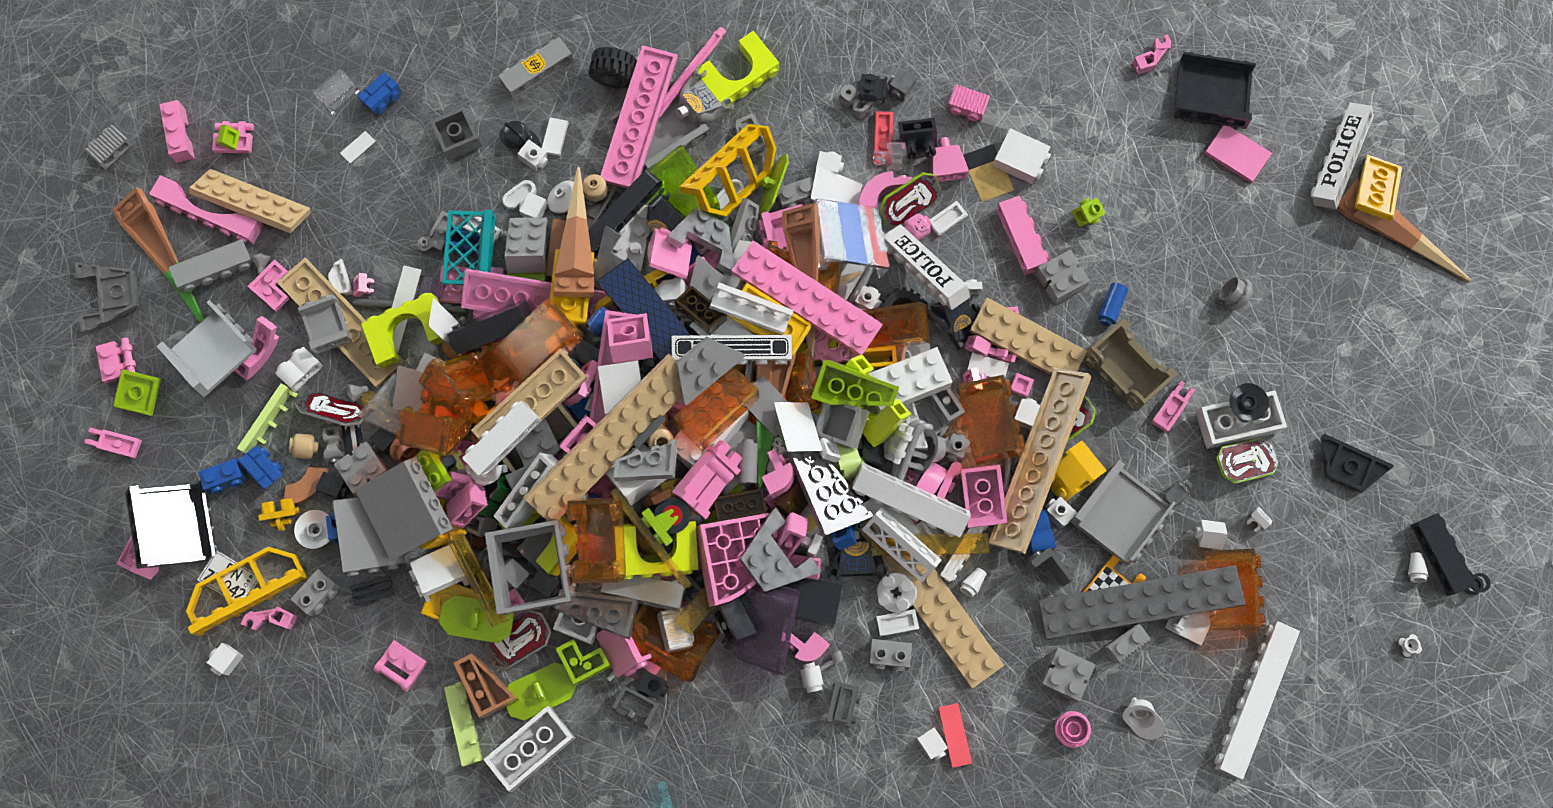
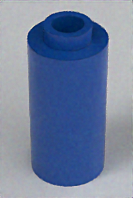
(1112, 304)

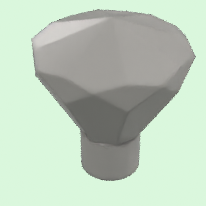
(260, 261)
(355, 392)

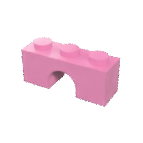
(174, 123)

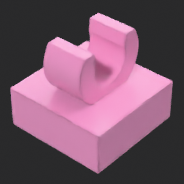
(360, 285)
(973, 375)

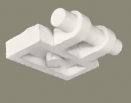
(896, 444)

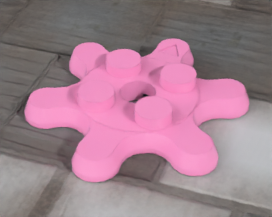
(824, 352)

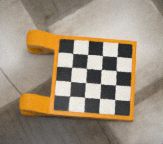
(1110, 578)

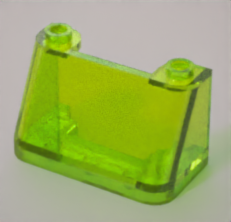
(674, 171)

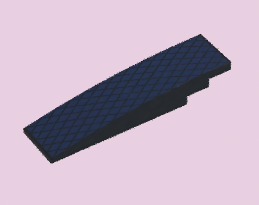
(636, 296)

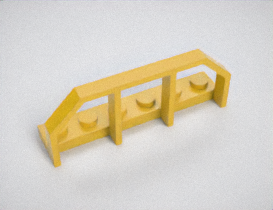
(726, 155)
(254, 597)

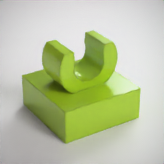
(228, 137)

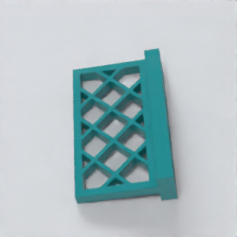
(485, 244)

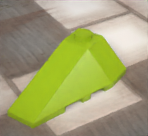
(848, 386)

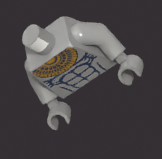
(699, 102)

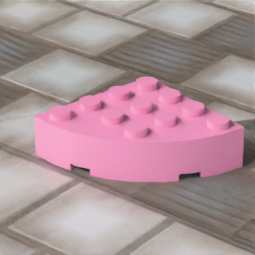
(719, 551)

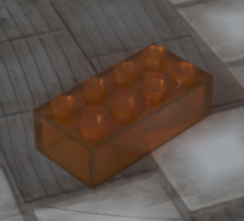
(901, 325)
(716, 408)

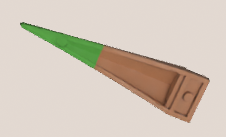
(143, 225)
(779, 377)

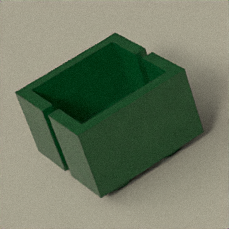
(496, 494)

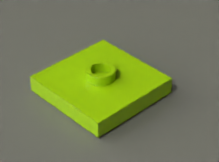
(137, 392)

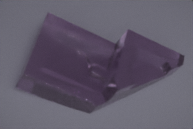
(430, 285)

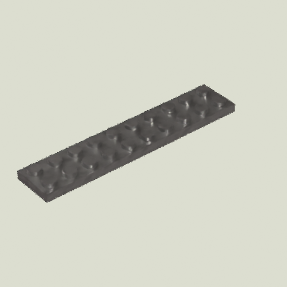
(1141, 602)

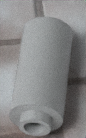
(748, 465)

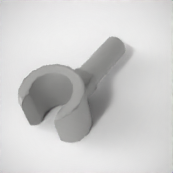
(837, 658)

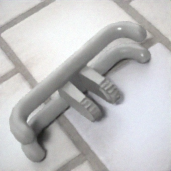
(899, 471)

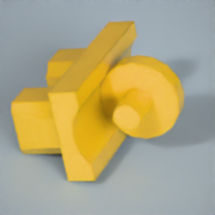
(287, 509)

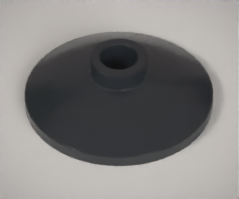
(1255, 396)

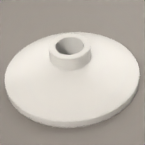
(560, 196)
(304, 529)

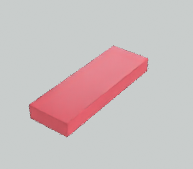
(883, 131)
(955, 735)

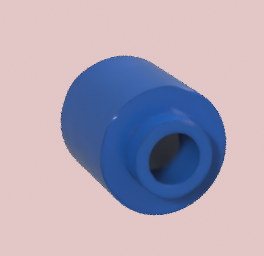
(596, 321)

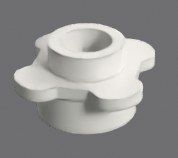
(1416, 646)

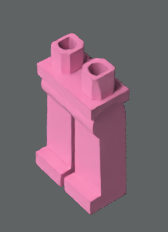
(708, 478)

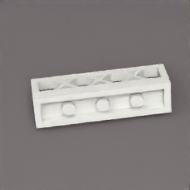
(751, 308)
(905, 539)

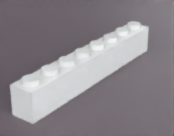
(1257, 700)

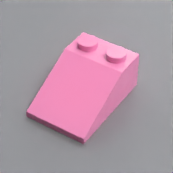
(667, 256)
(984, 496)

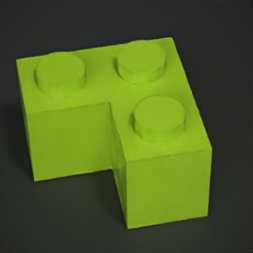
(582, 667)

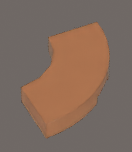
(306, 486)

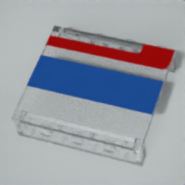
(851, 235)

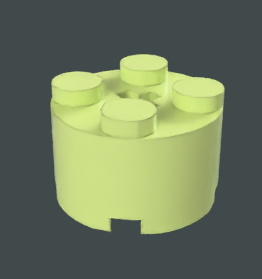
(849, 462)

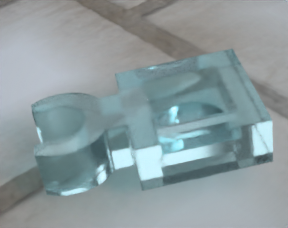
(666, 798)

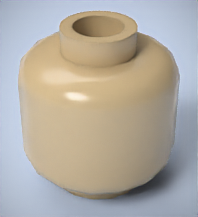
(594, 188)
(660, 437)
(303, 446)

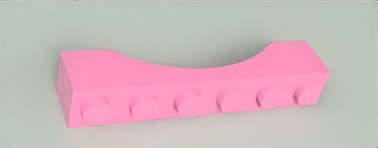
(172, 195)

